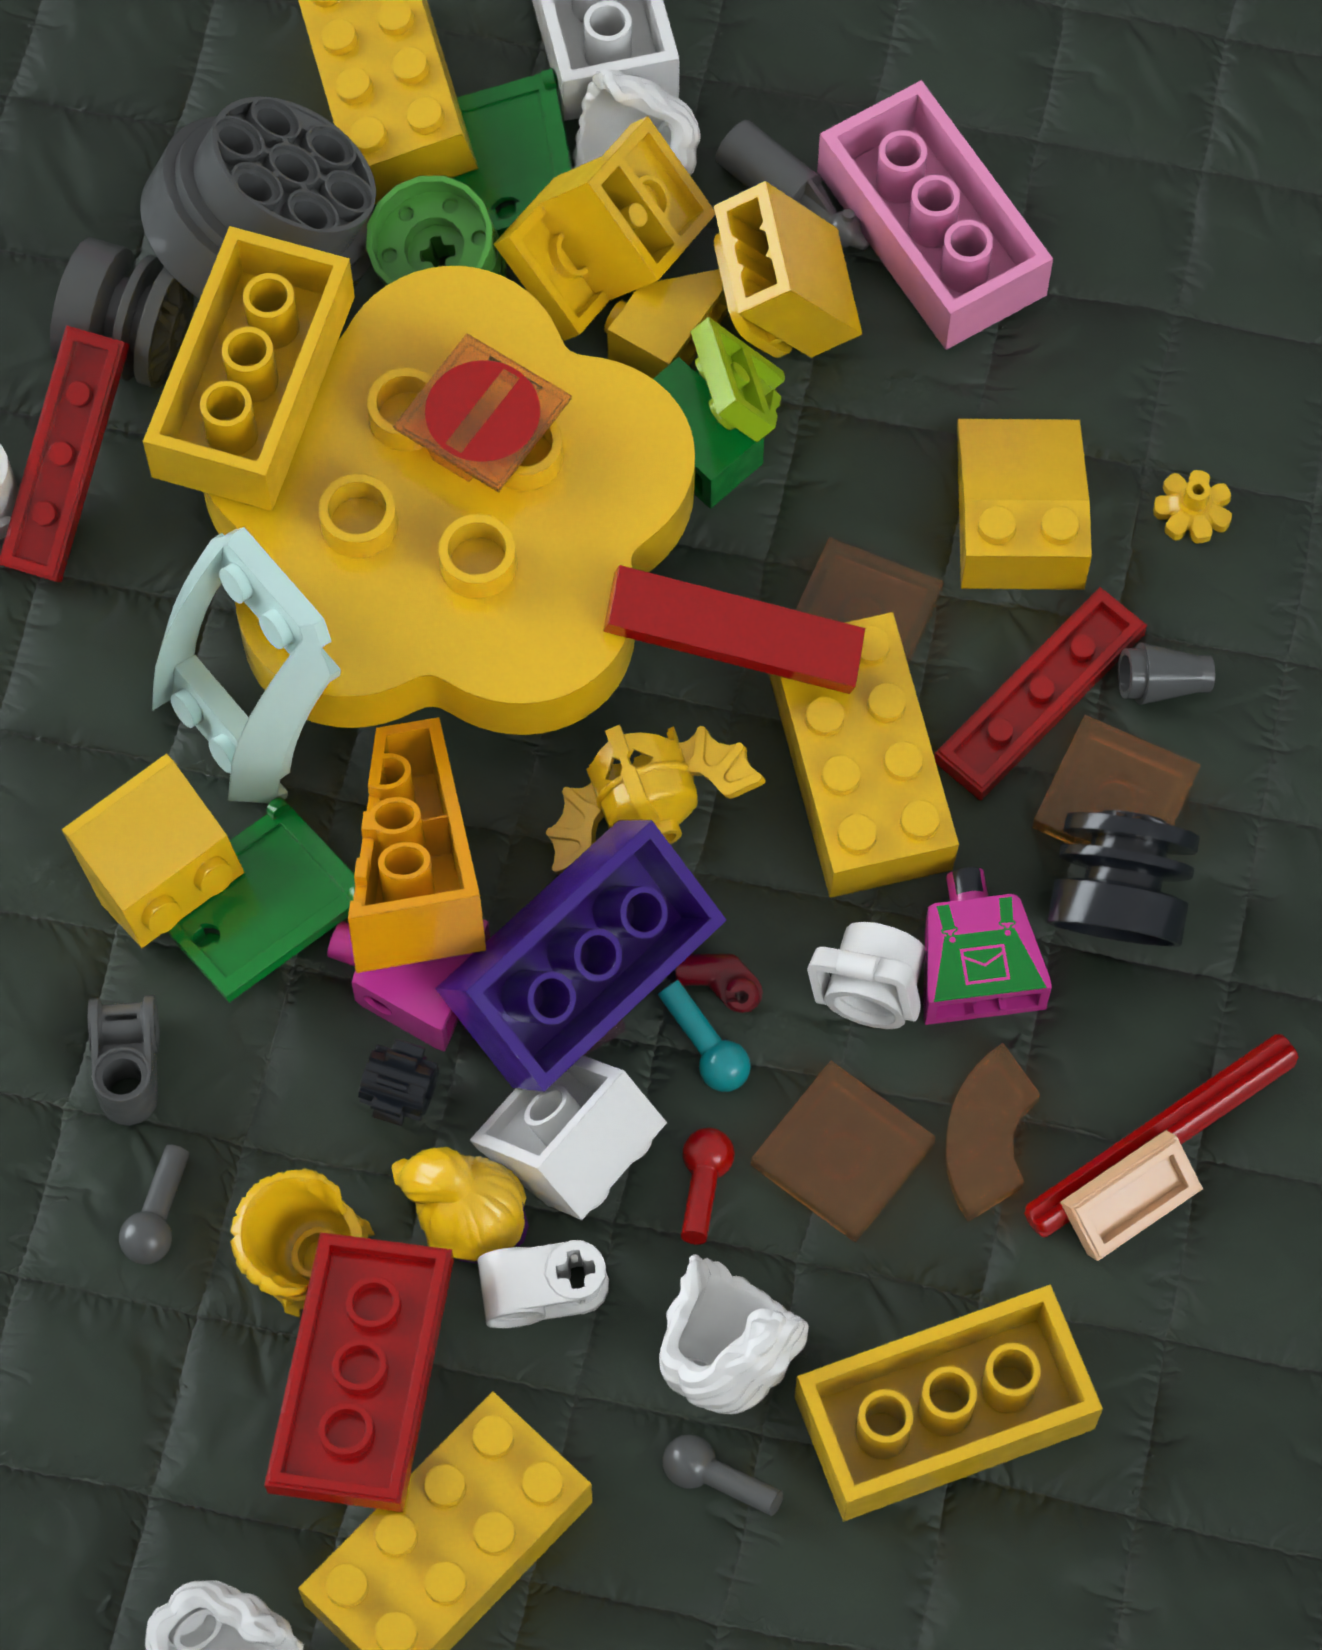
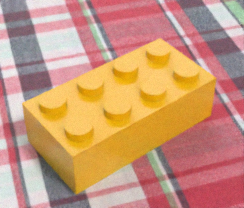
(389, 87)
(249, 368)
(868, 770)
(947, 1402)
(466, 1534)

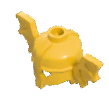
(652, 788)

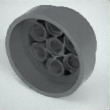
(261, 171)

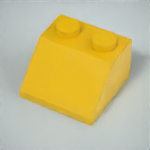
(153, 851)

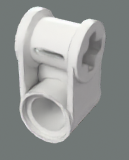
(534, 1283)

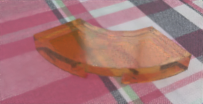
(982, 1132)

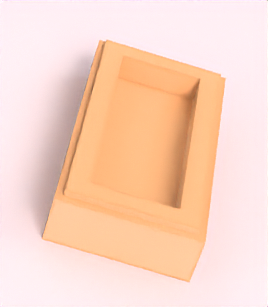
(1131, 1195)

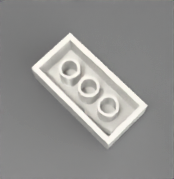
(606, 35)

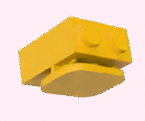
(783, 274)

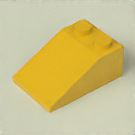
(1023, 504)

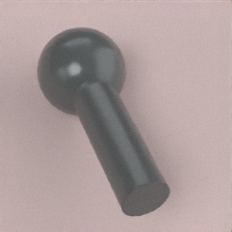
(146, 1234)
(692, 1462)

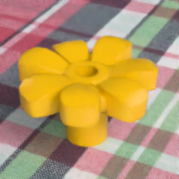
(1193, 507)

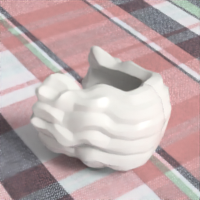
(621, 99)
(726, 1340)
(217, 1618)

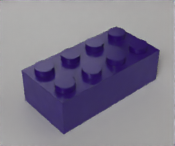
(581, 954)

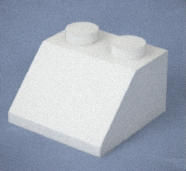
(573, 1136)

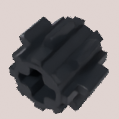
(398, 1082)

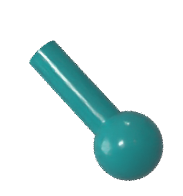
(722, 1063)

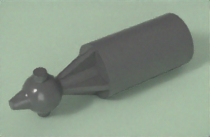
(757, 158)

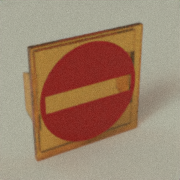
(482, 413)

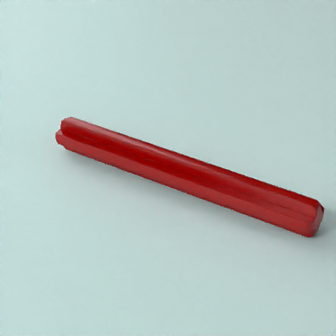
(1182, 1119)

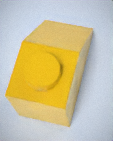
(658, 321)

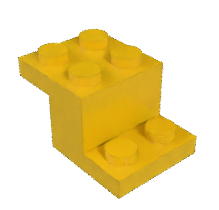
(605, 228)

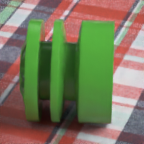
(429, 221)

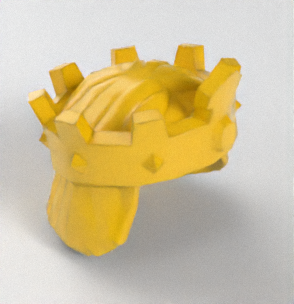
(280, 1231)

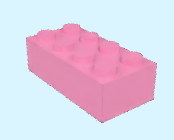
(934, 214)

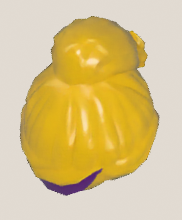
(464, 1201)

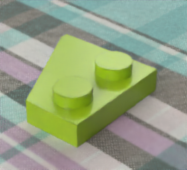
(738, 380)

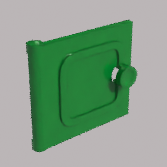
(516, 143)
(274, 910)

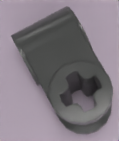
(123, 1046)

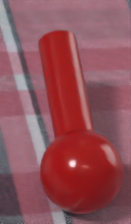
(707, 1156)

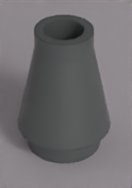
(1161, 673)

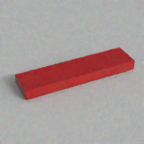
(63, 453)
(734, 629)
(1039, 693)

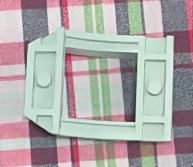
(260, 746)

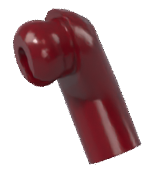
(725, 977)

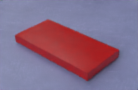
(360, 1372)

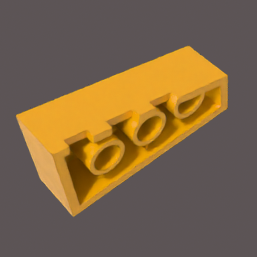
(415, 865)

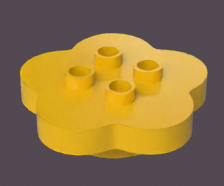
(438, 579)

